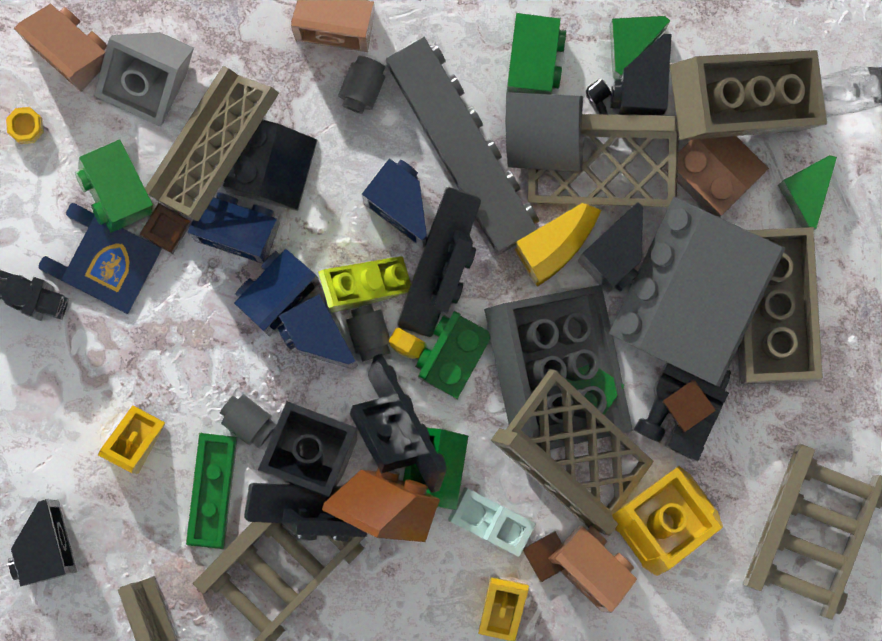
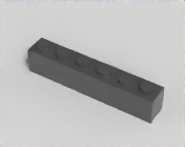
(460, 143)

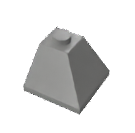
(143, 73)

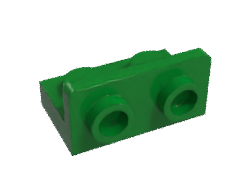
(454, 354)

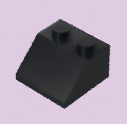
(644, 82)
(273, 166)
(616, 252)
(309, 450)
(42, 547)

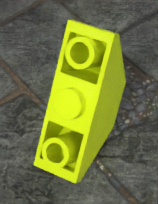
(364, 283)

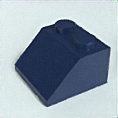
(398, 199)
(236, 228)
(276, 290)
(315, 333)

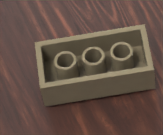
(748, 94)
(785, 329)

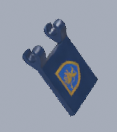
(105, 263)

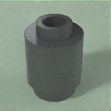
(362, 84)
(368, 332)
(247, 420)

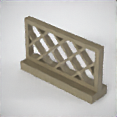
(618, 127)
(197, 144)
(551, 474)
(147, 611)

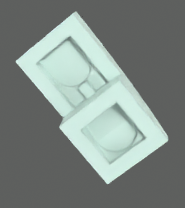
(492, 522)

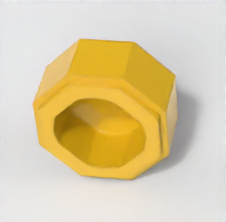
(24, 125)
(407, 344)

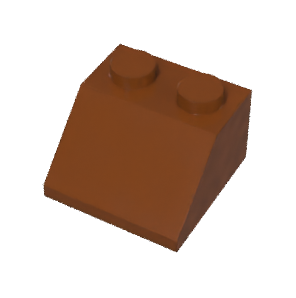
(385, 506)

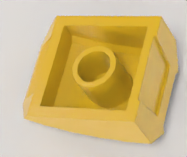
(556, 242)
(667, 521)

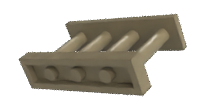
(777, 537)
(244, 552)

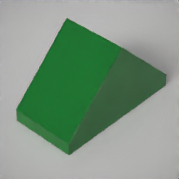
(632, 37)
(807, 191)

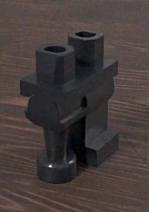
(32, 297)
(693, 440)

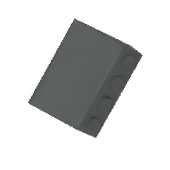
(696, 291)
(560, 335)

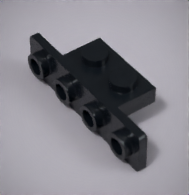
(441, 263)
(394, 430)
(297, 510)

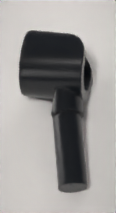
(596, 94)

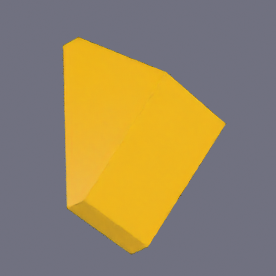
(132, 440)
(503, 608)

